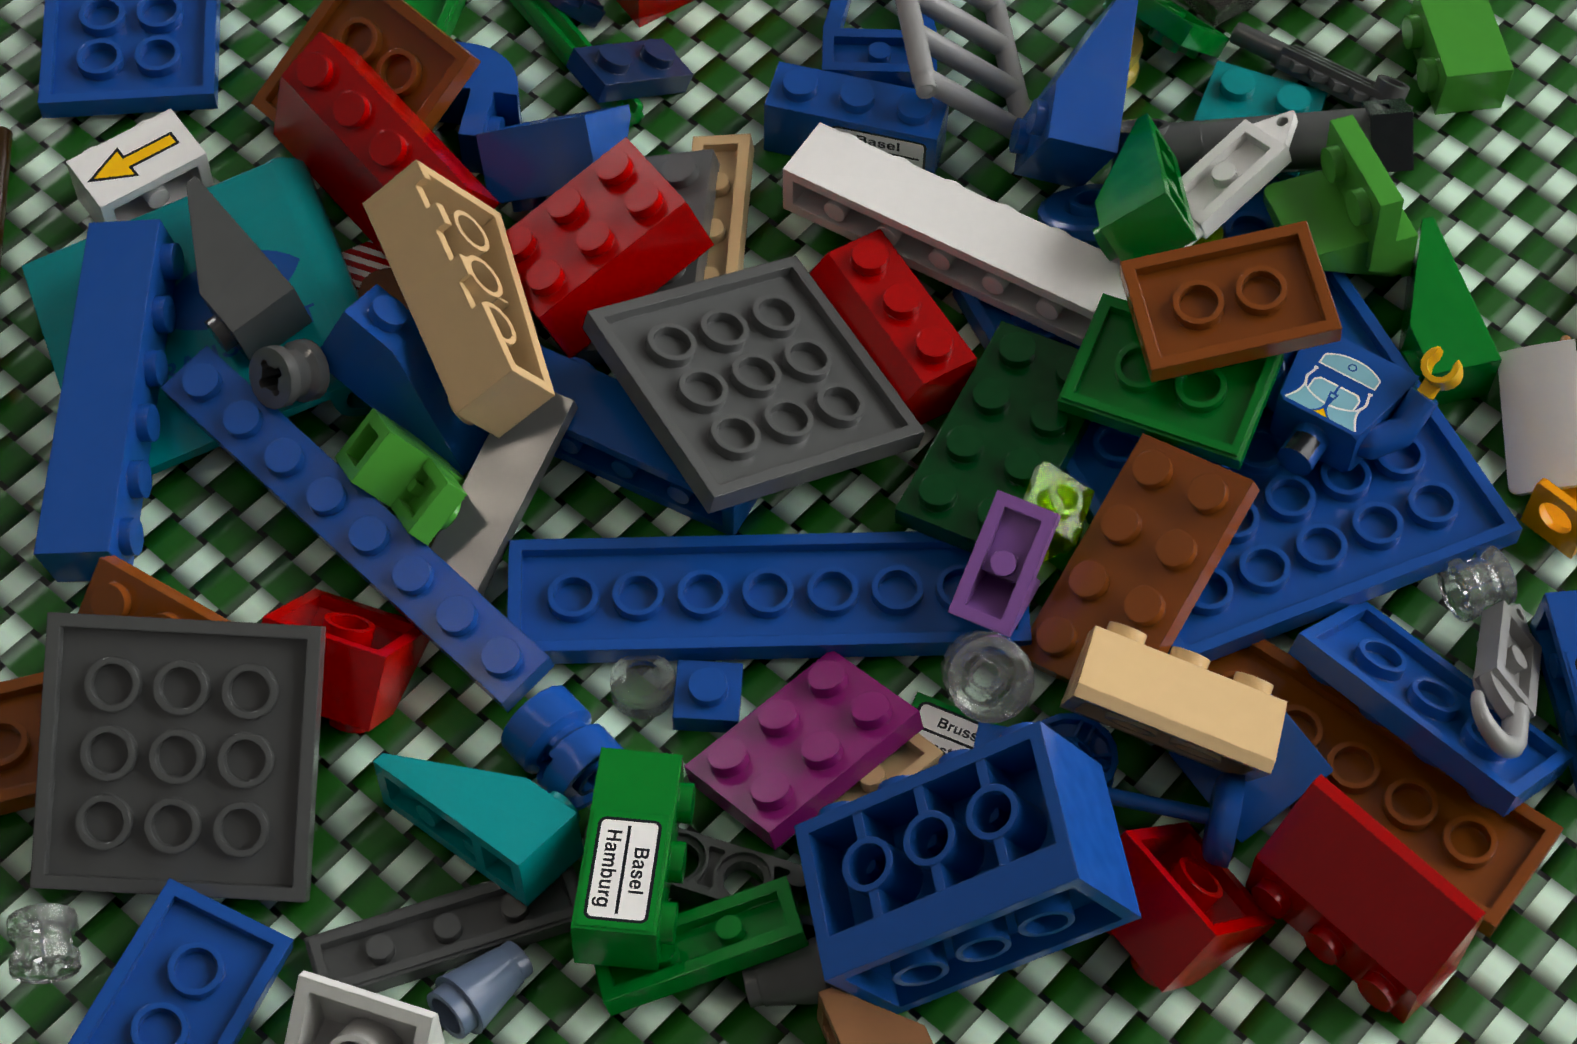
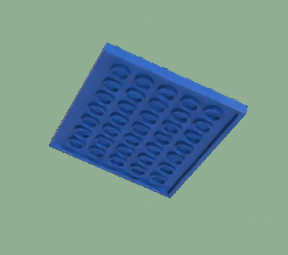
(1321, 535)

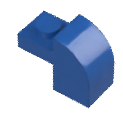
(484, 103)

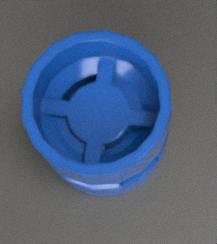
(558, 742)

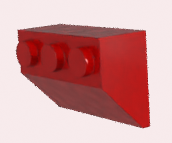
(897, 323)
(1363, 900)

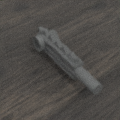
(1318, 70)

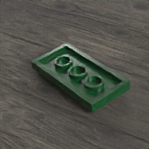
(994, 437)

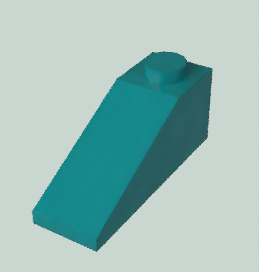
(487, 819)

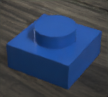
(707, 696)

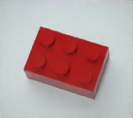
(603, 242)

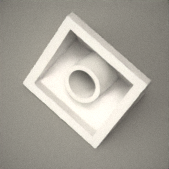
(344, 1014)

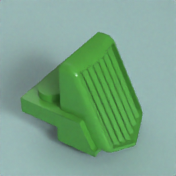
(1348, 207)

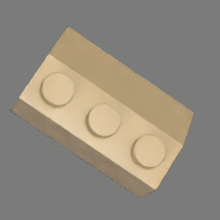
(1176, 702)

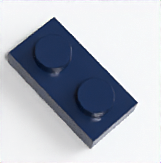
(629, 70)

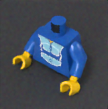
(1350, 405)

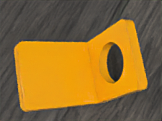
(1553, 515)

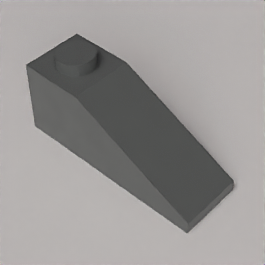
(238, 283)

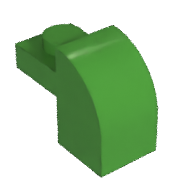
(403, 475)

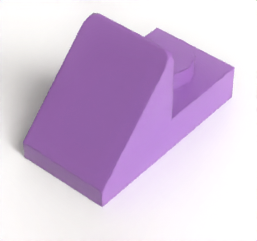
(1005, 564)

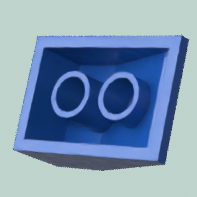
(1080, 112)

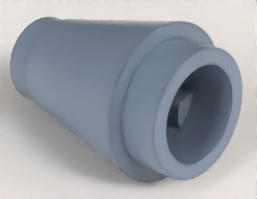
(479, 989)

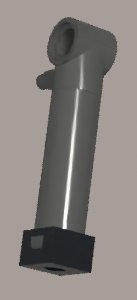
(1384, 123)

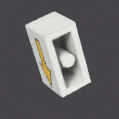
(139, 169)

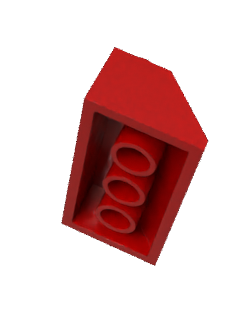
(356, 129)

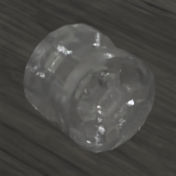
(1477, 583)
(43, 943)

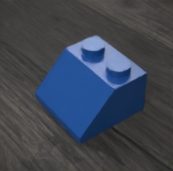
(543, 155)

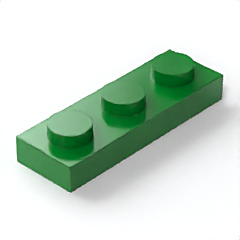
(712, 944)

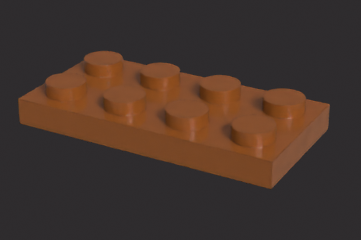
(1143, 554)

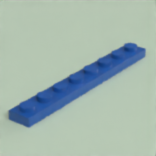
(359, 530)

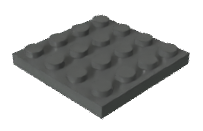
(752, 382)
(178, 756)

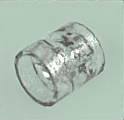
(987, 676)

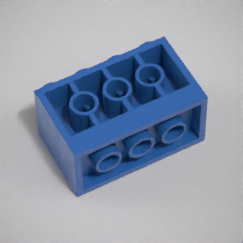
(965, 869)

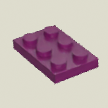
(803, 748)

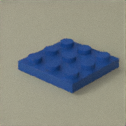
(128, 57)

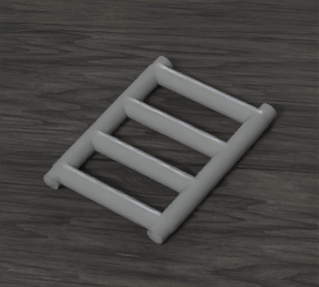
(995, 37)

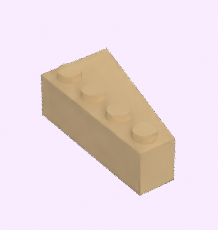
(463, 296)

